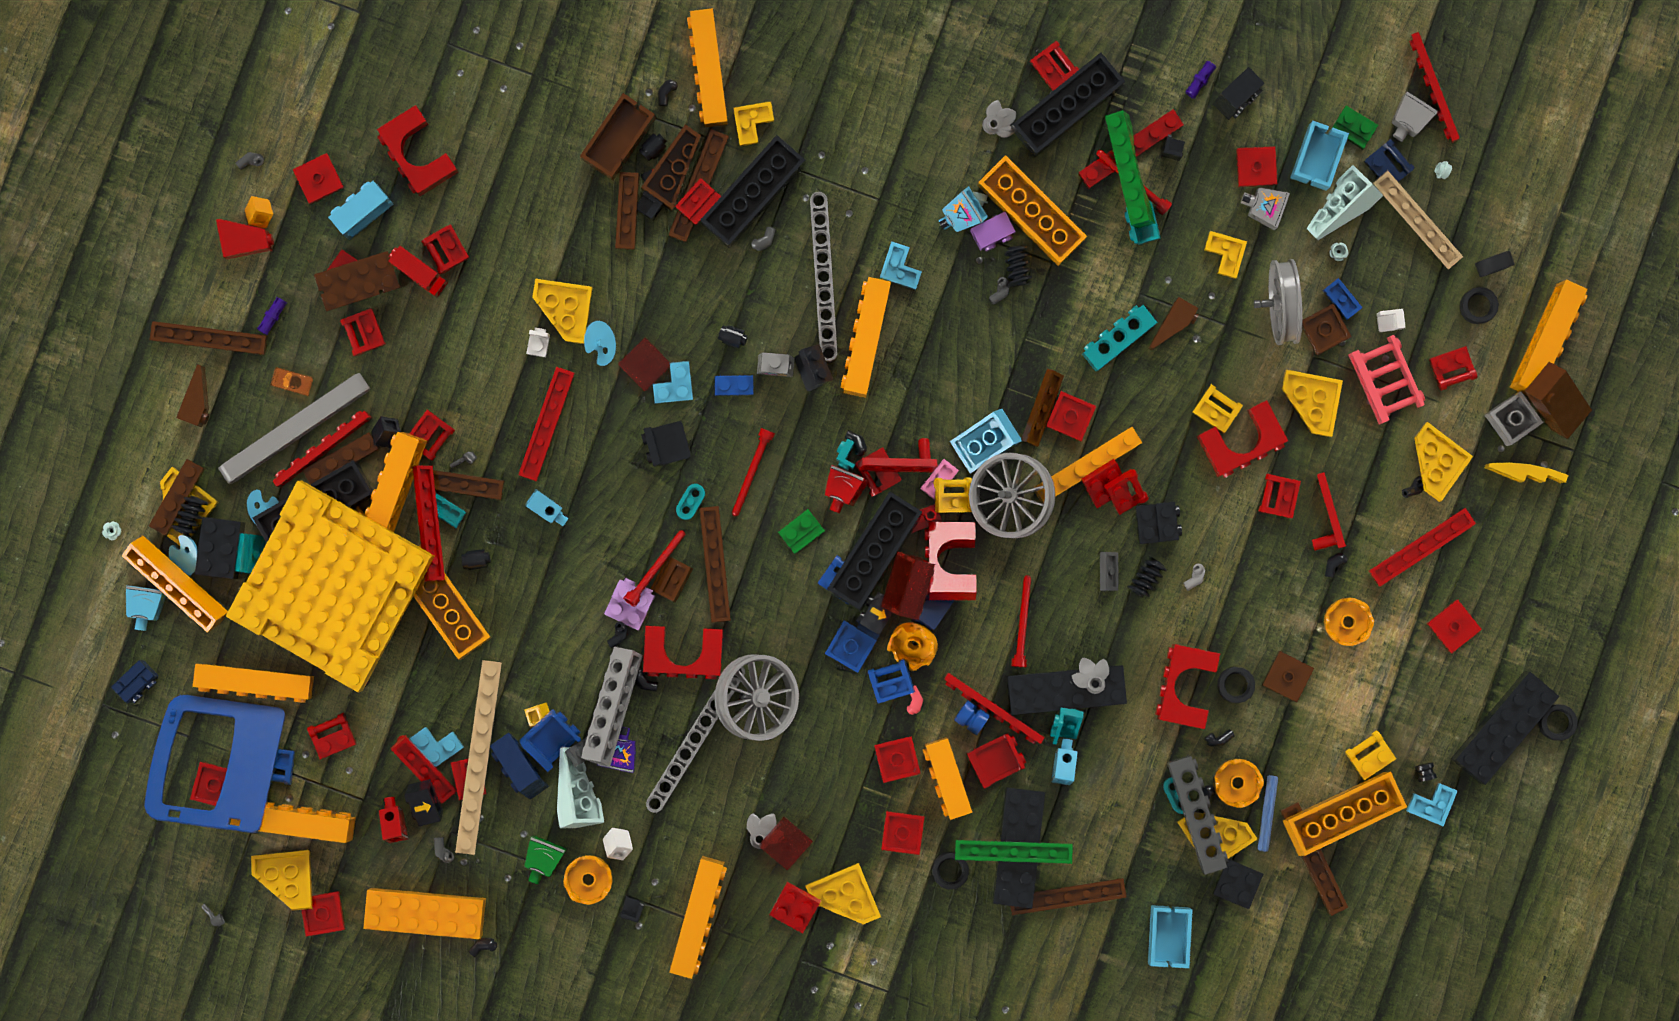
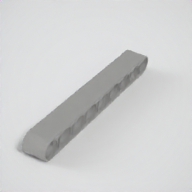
(823, 268)
(294, 428)
(688, 744)

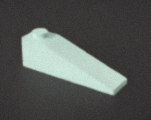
(1350, 199)
(576, 800)

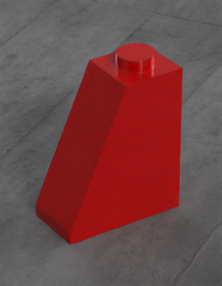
(242, 240)

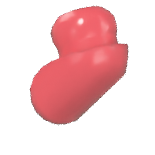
(916, 702)

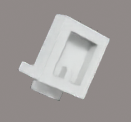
(538, 342)

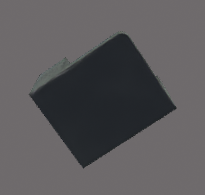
(1173, 148)
(649, 206)
(384, 431)
(632, 909)

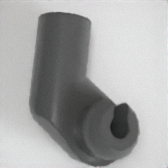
(764, 242)
(1002, 290)
(442, 852)

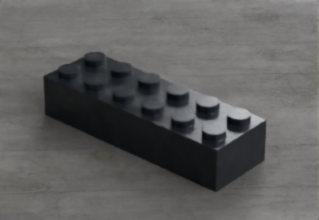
(1067, 104)
(753, 191)
(345, 485)
(875, 551)
(1057, 690)
(1505, 727)
(1020, 823)

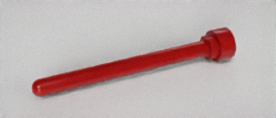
(1161, 204)
(765, 437)
(632, 597)
(1019, 658)

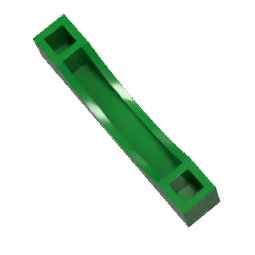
(1135, 196)

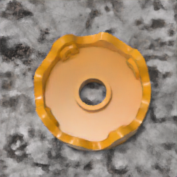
(1362, 621)
(913, 654)
(1251, 786)
(574, 883)

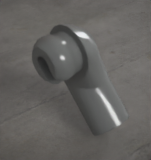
(250, 158)

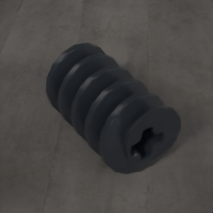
(1017, 266)
(188, 516)
(1147, 577)

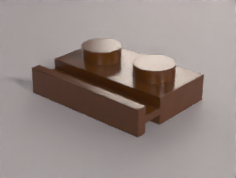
(671, 579)

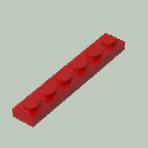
(1436, 95)
(1142, 141)
(546, 424)
(327, 444)
(428, 520)
(1422, 547)
(1000, 714)

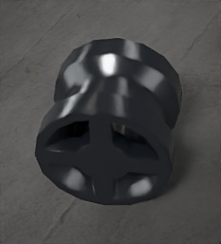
(1425, 772)

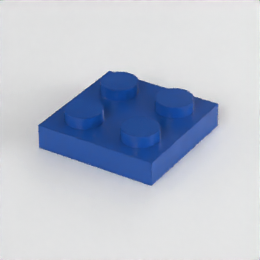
(850, 646)

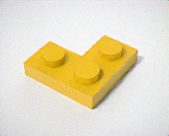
(748, 117)
(1231, 251)

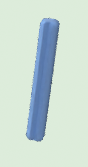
(1267, 814)

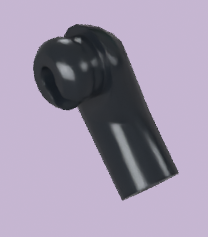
(1221, 740)

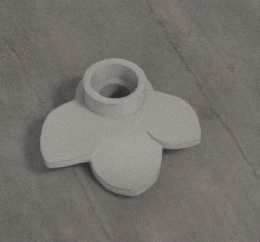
(1002, 119)
(1091, 672)
(760, 827)

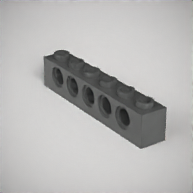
(1219, 859)

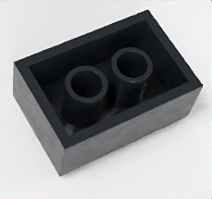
(1239, 94)
(218, 547)

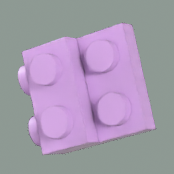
(622, 611)

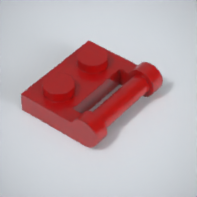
(1050, 69)
(451, 246)
(369, 331)
(1452, 361)
(426, 429)
(887, 479)
(1120, 494)
(1285, 498)
(334, 742)

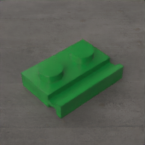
(1358, 126)
(801, 531)

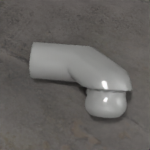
(1197, 577)

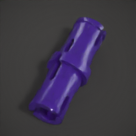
(1200, 79)
(271, 316)

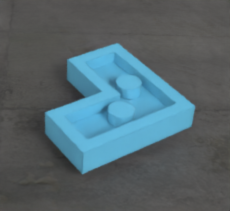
(896, 271)
(680, 387)
(436, 751)
(1435, 809)

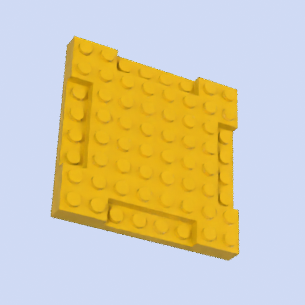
(330, 586)

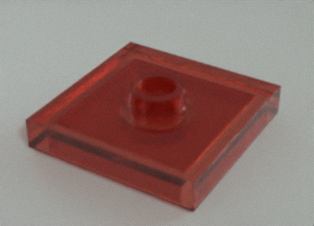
(644, 364)
(785, 843)

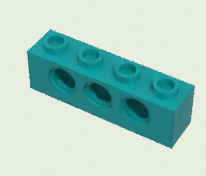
(1138, 314)

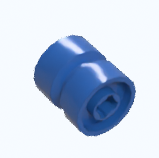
(971, 717)

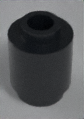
(653, 146)
(733, 336)
(475, 559)

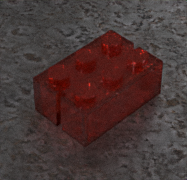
(908, 585)

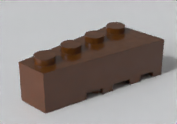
(671, 170)

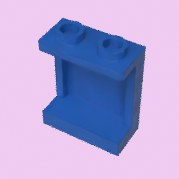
(547, 738)

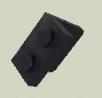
(813, 367)
(666, 444)

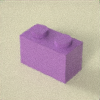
(993, 231)

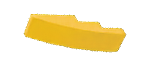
(1519, 472)

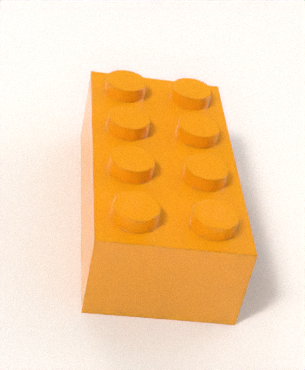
(948, 778)

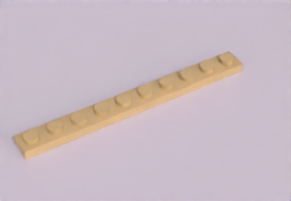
(478, 757)

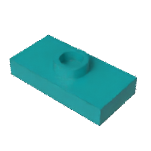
(449, 512)

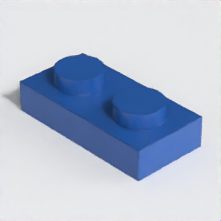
(1342, 299)
(733, 385)

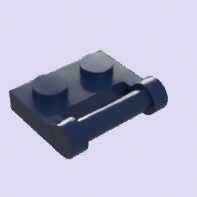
(1379, 162)

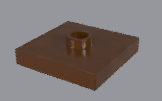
(1325, 329)
(1287, 676)

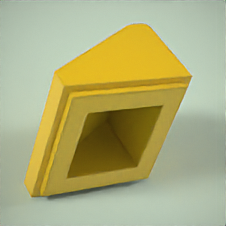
(536, 713)

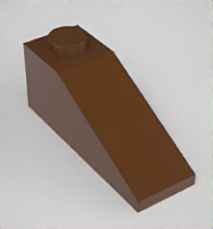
(1178, 318)
(195, 402)

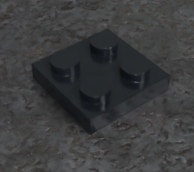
(1238, 884)

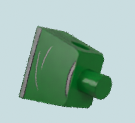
(542, 858)

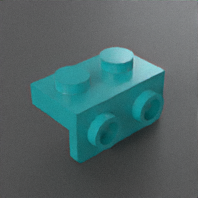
(1144, 234)
(844, 450)
(1066, 724)

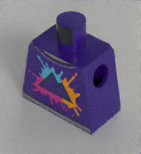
(624, 754)

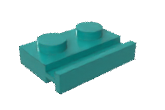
(248, 552)

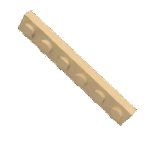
(1417, 219)

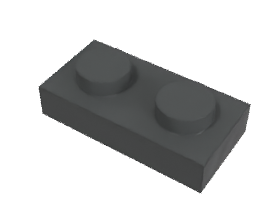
(1108, 571)

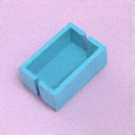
(1319, 155)
(360, 210)
(1170, 936)

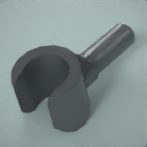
(470, 457)
(215, 920)

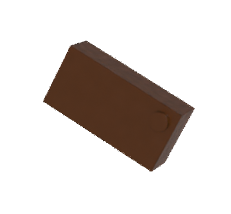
(1558, 400)

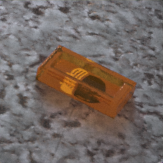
(292, 381)

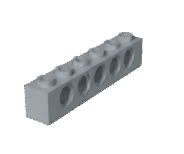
(618, 700)

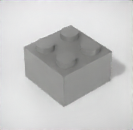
(1513, 418)

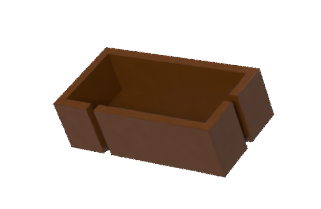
(618, 136)
(356, 281)

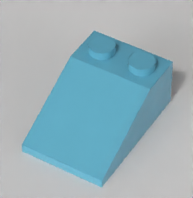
(985, 439)

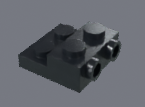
(1158, 522)

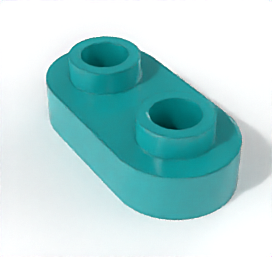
(689, 501)
(1172, 795)

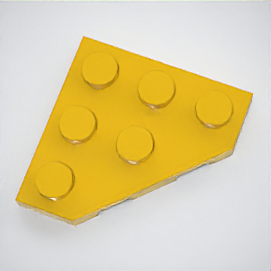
(565, 307)
(1314, 399)
(1439, 461)
(167, 482)
(1234, 834)
(286, 877)
(846, 894)

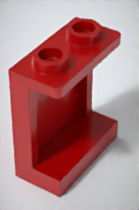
(996, 760)

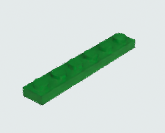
(1013, 851)

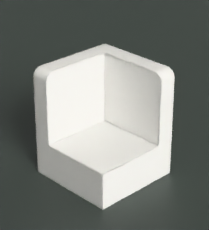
(1391, 320)
(617, 844)

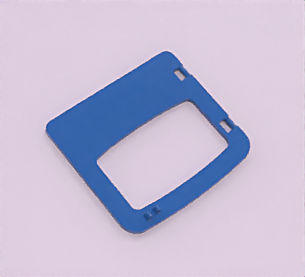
(249, 767)

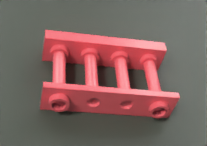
(1375, 394)

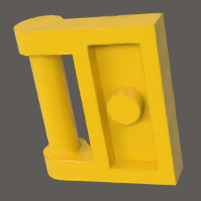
(1213, 413)
(952, 501)
(1373, 760)

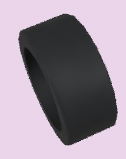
(1494, 264)
(1479, 291)
(1250, 687)
(1573, 722)
(949, 885)

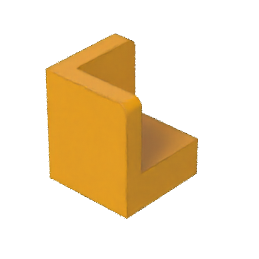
(258, 212)

